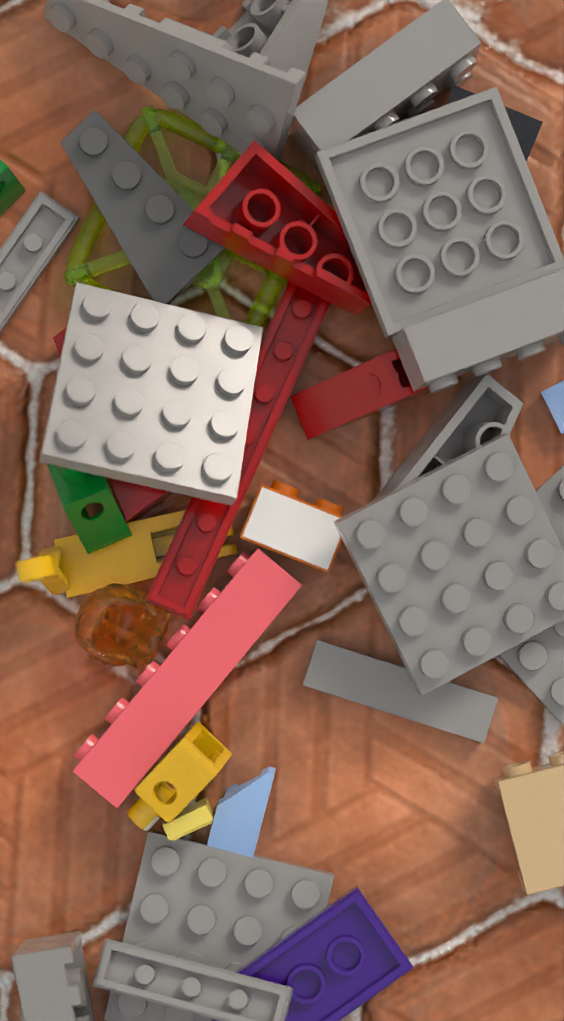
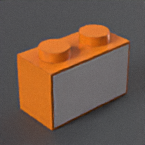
(294, 526)

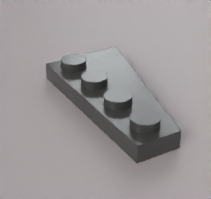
(140, 210)

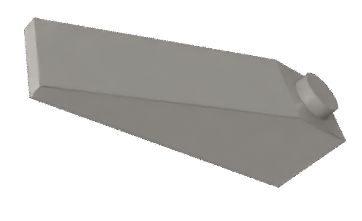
(278, 30)

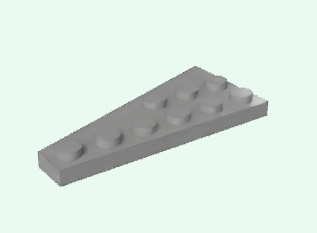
(190, 70)

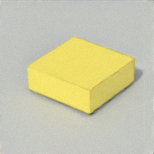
(189, 820)

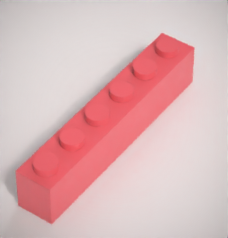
(186, 678)

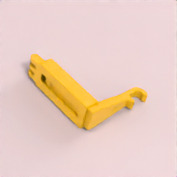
(131, 560)

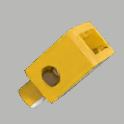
(188, 768)

